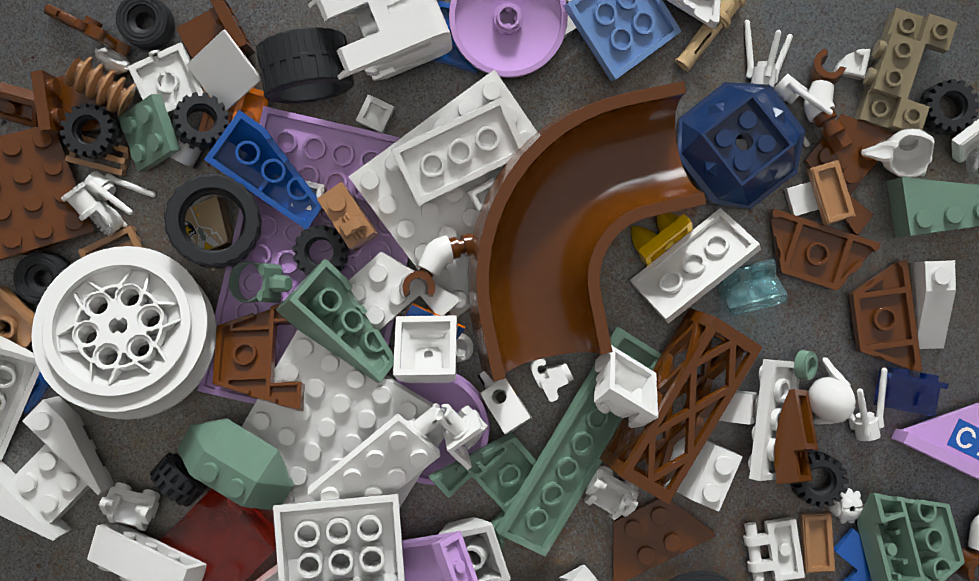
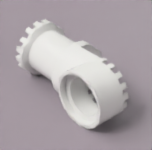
(86, 206)

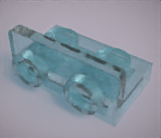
(752, 288)

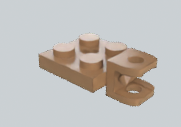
(18, 316)

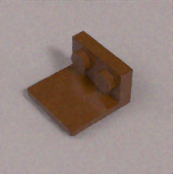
(205, 27)
(54, 100)

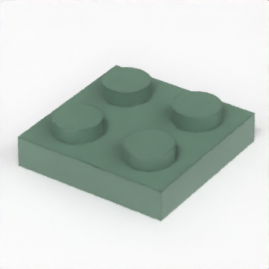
(149, 133)

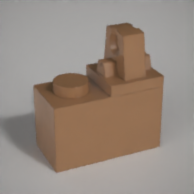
(347, 216)

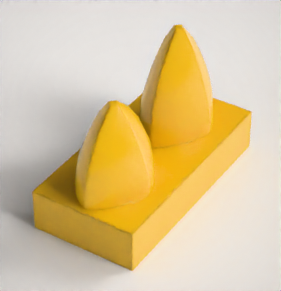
(651, 245)

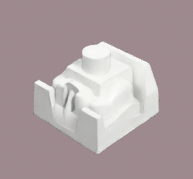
(425, 349)
(626, 388)

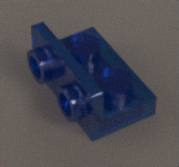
(911, 393)

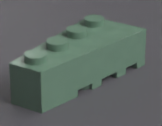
(932, 206)

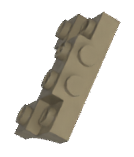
(895, 66)

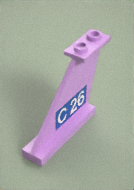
(948, 439)

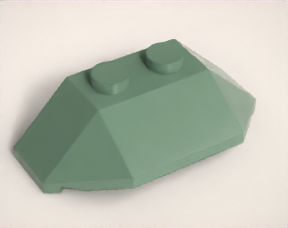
(236, 464)

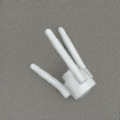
(766, 71)
(789, 89)
(103, 189)
(866, 424)

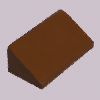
(17, 105)

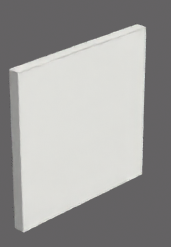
(224, 70)

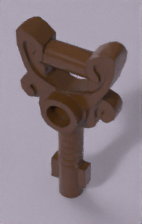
(88, 27)

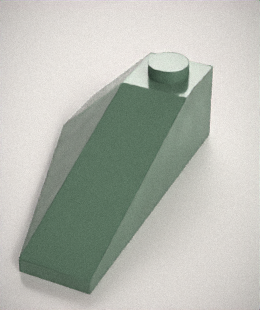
(333, 318)

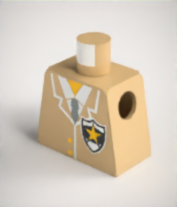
(210, 225)

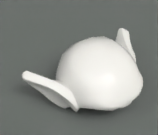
(904, 153)
(831, 397)

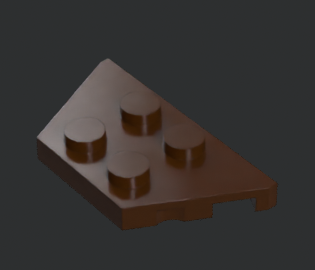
(816, 250)
(886, 318)
(653, 536)

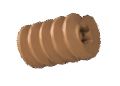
(99, 86)

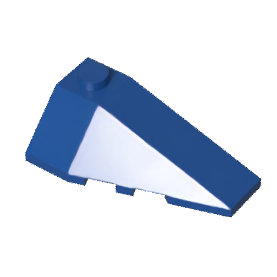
(258, 163)

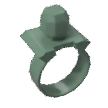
(272, 285)

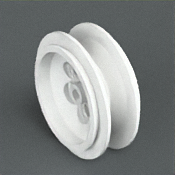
(133, 385)

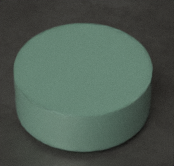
(805, 365)

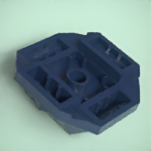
(710, 152)

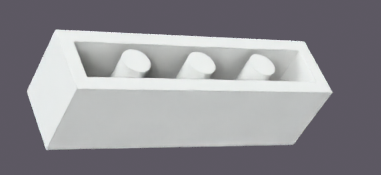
(140, 557)

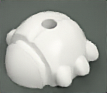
(112, 60)
(842, 508)

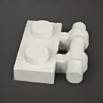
(783, 550)

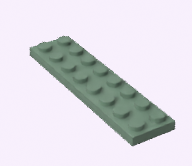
(567, 460)

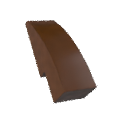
(794, 438)

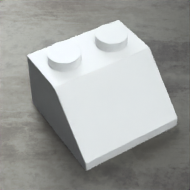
(709, 475)
(482, 548)

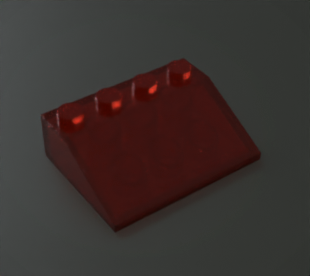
(223, 536)

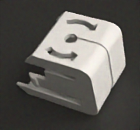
(395, 39)

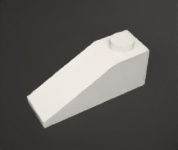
(933, 298)

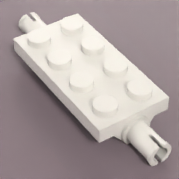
(382, 461)

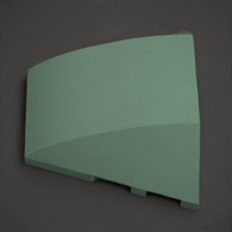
(909, 539)

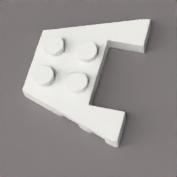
(378, 290)

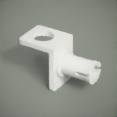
(458, 431)

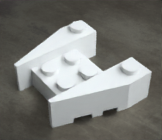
(55, 474)

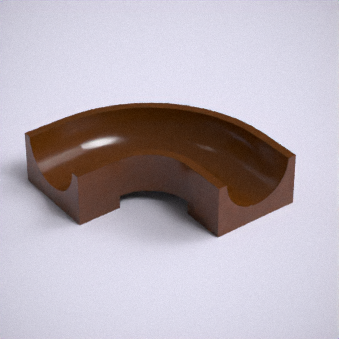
(554, 218)

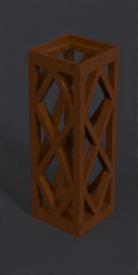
(699, 404)

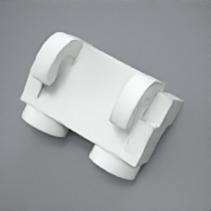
(551, 378)
(611, 494)
(130, 507)

